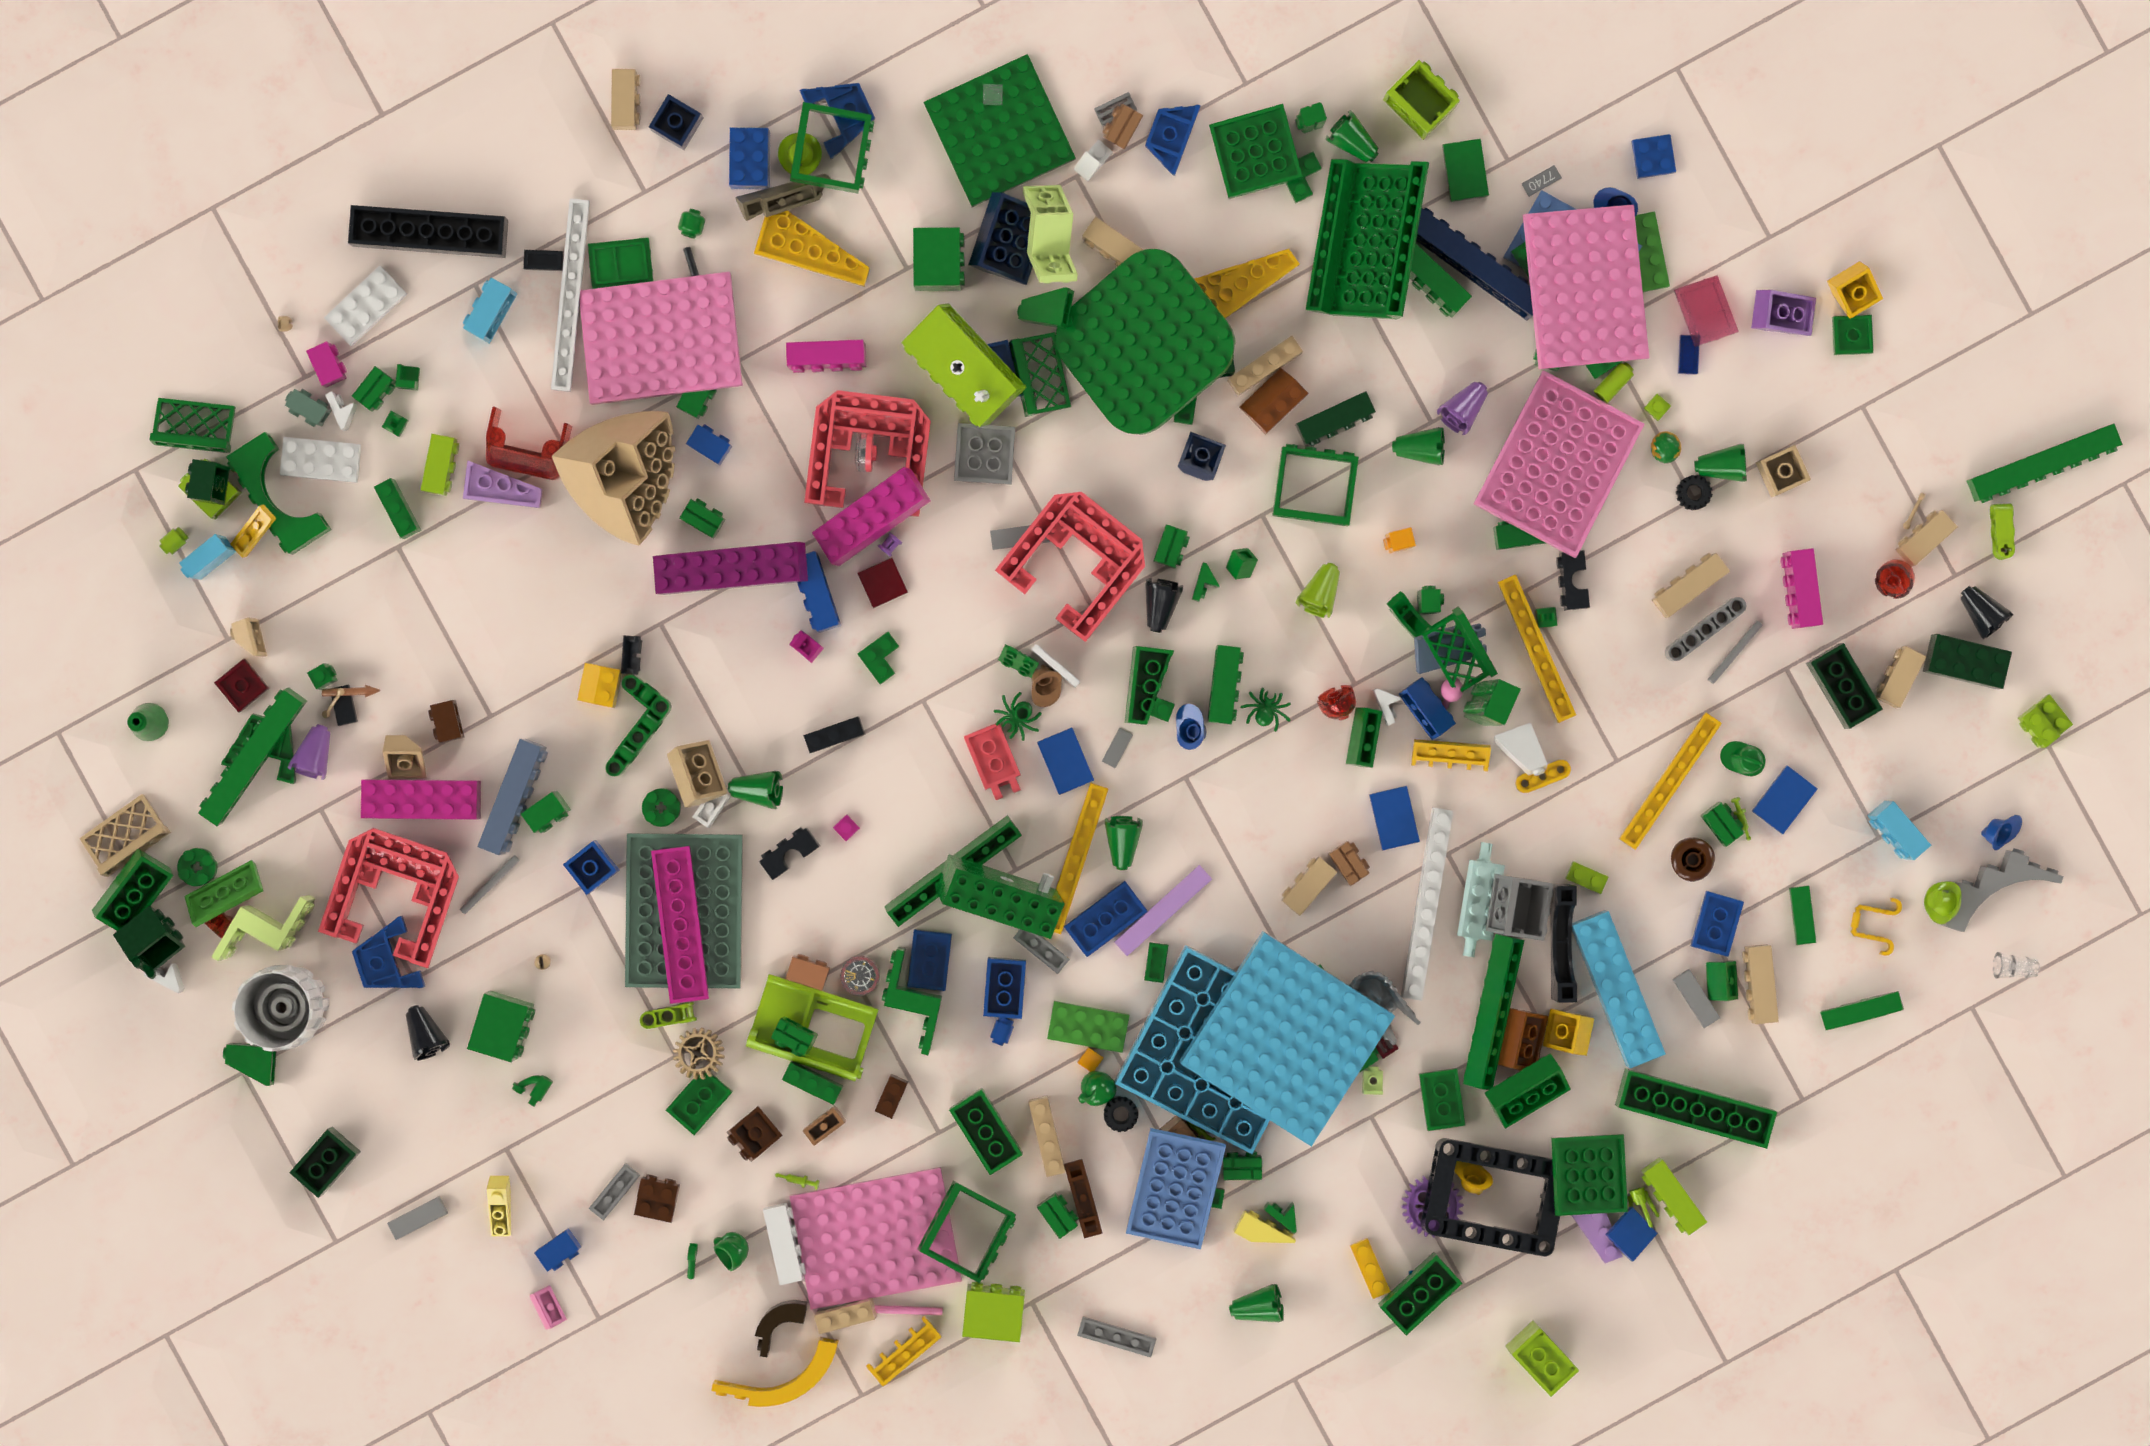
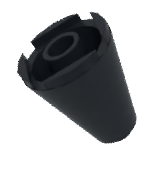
(1161, 602)
(1984, 611)
(424, 1034)

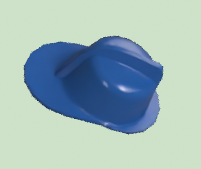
(1613, 197)
(1190, 726)
(2001, 831)

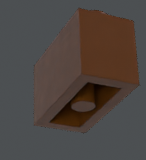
(446, 721)
(891, 1096)

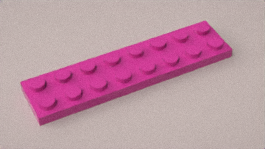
(680, 924)

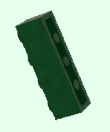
(1335, 418)

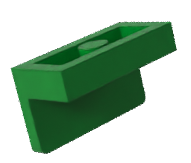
(1722, 981)

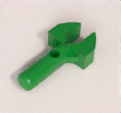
(692, 1253)

